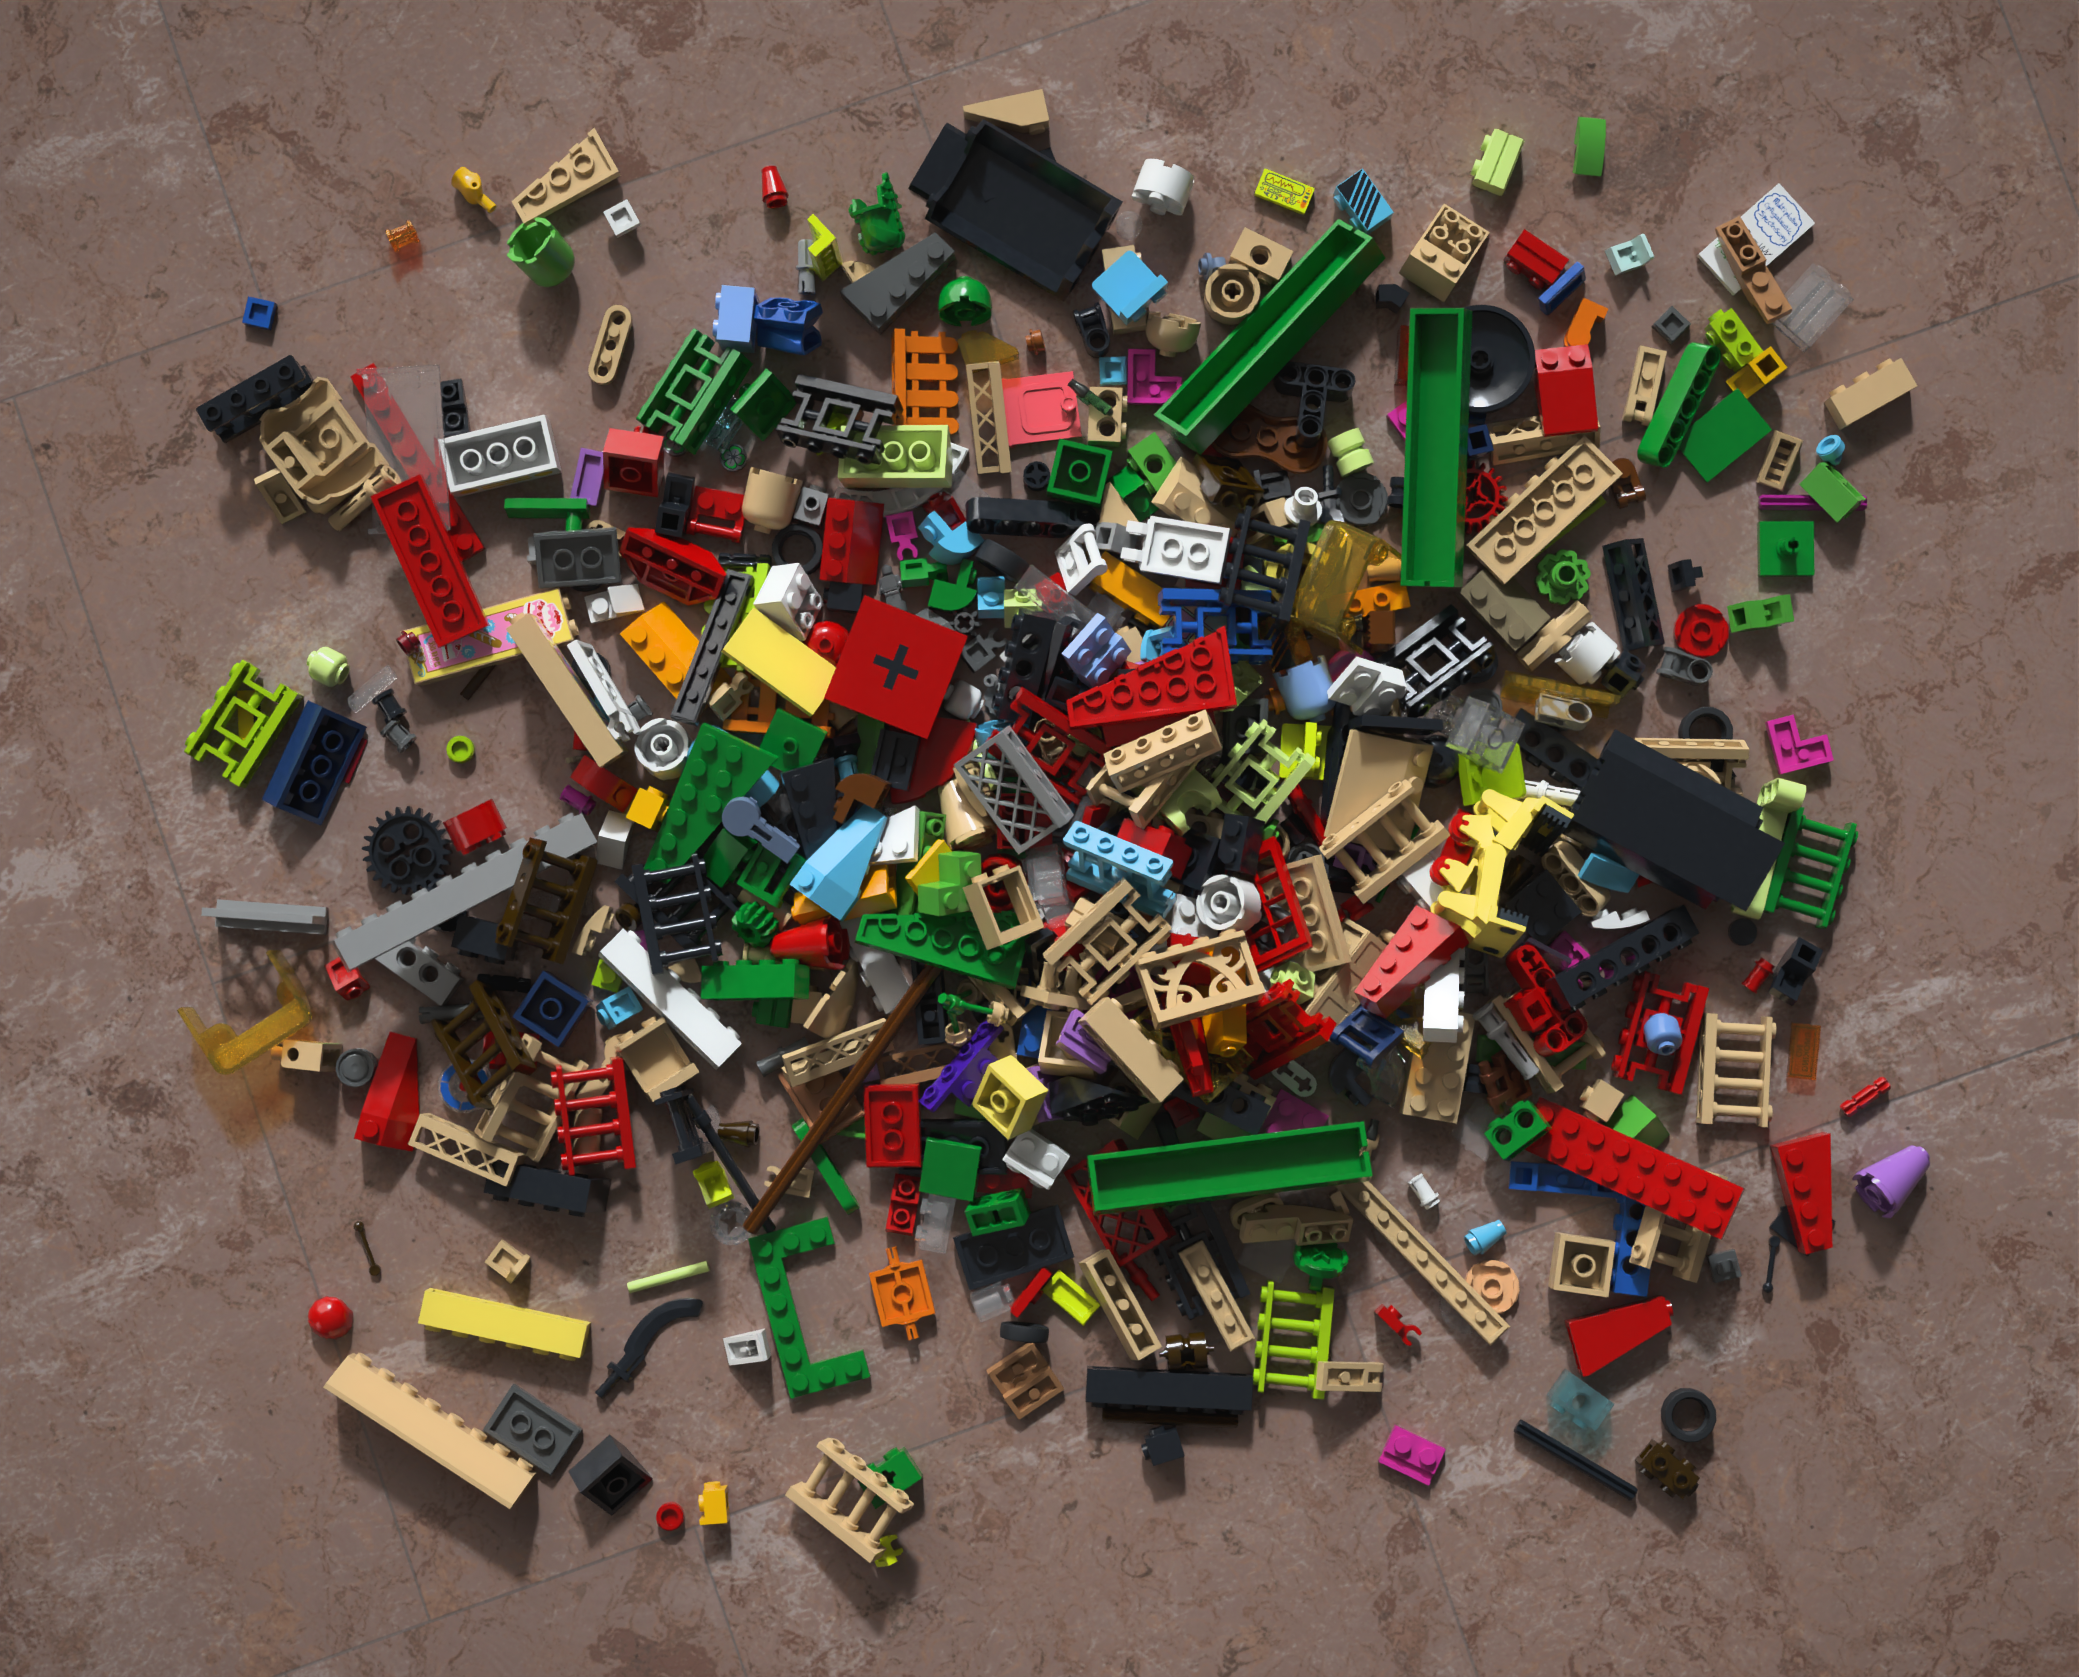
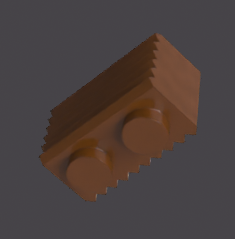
(1379, 631)

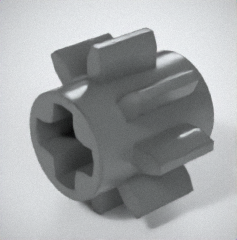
(965, 616)

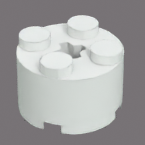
(1163, 187)
(1587, 654)
(650, 745)
(1229, 904)

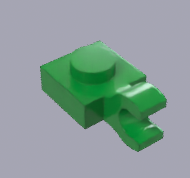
(918, 572)

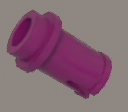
(578, 800)

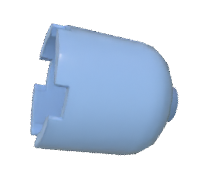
(1306, 689)

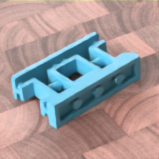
(1101, 851)

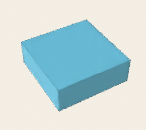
(1113, 371)

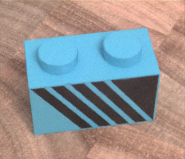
(1362, 202)

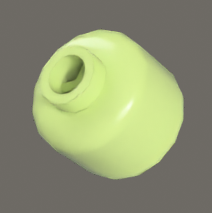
(328, 666)

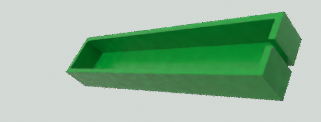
(1269, 336)
(1436, 447)
(1228, 1168)

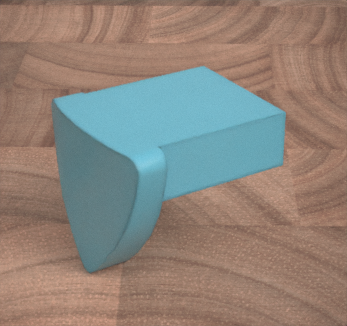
(1151, 643)

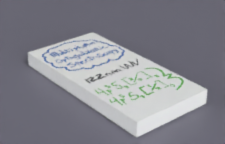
(1774, 225)

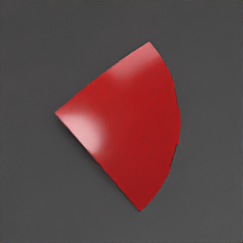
(936, 757)

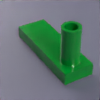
(552, 508)

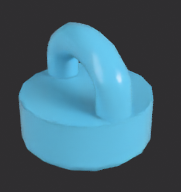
(1831, 449)

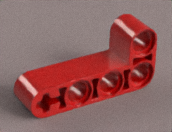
(1558, 1023)

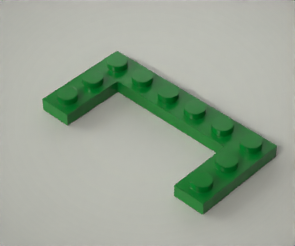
(768, 1256)

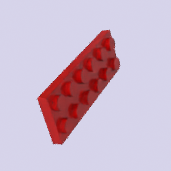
(430, 560)

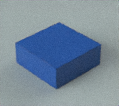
(259, 313)

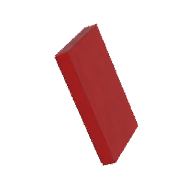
(892, 1125)

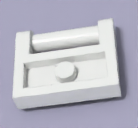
(1073, 561)

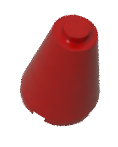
(814, 944)

